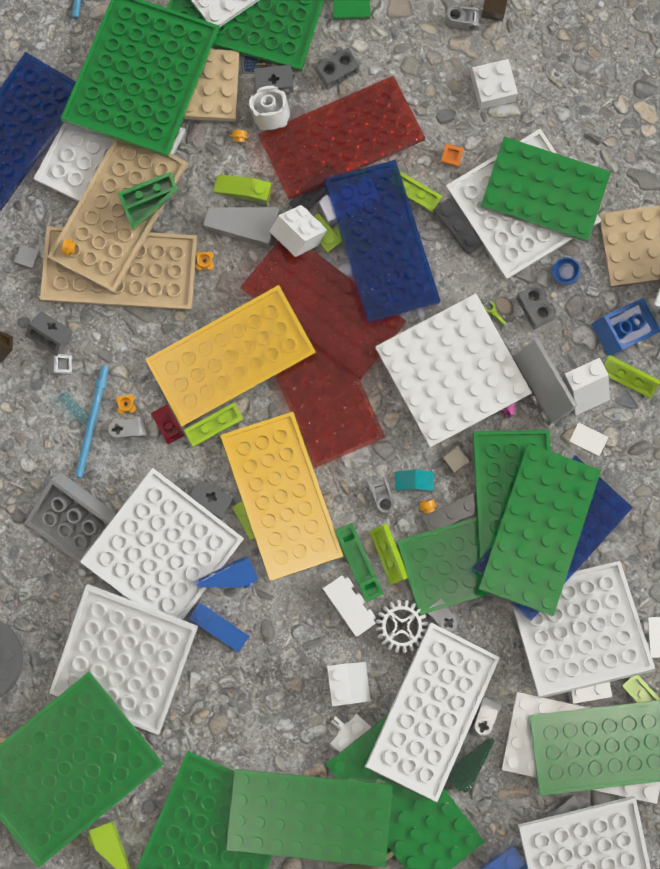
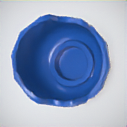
(566, 271)

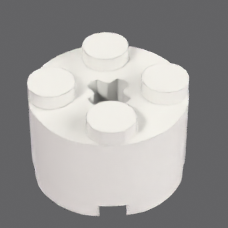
(269, 108)

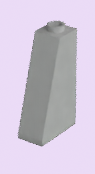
(242, 223)

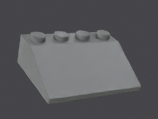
(544, 382)
(69, 517)

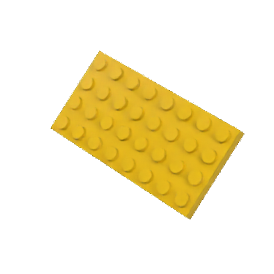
(230, 355)
(281, 496)

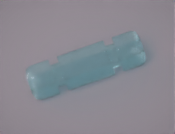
(74, 408)

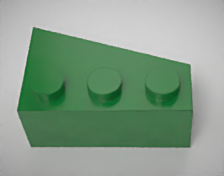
(147, 197)

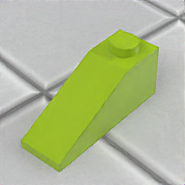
(244, 189)
(109, 845)

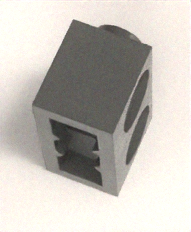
(340, 71)
(531, 307)

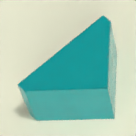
(414, 480)

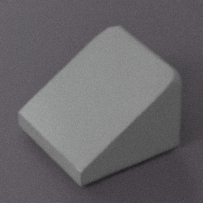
(60, 364)

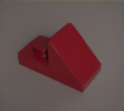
(167, 424)

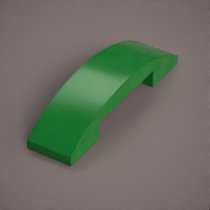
(358, 562)

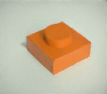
(452, 155)

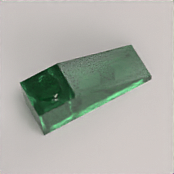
(467, 769)

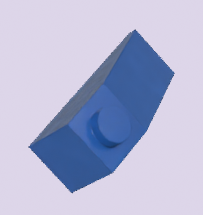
(235, 574)
(219, 627)

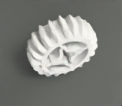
(414, 615)

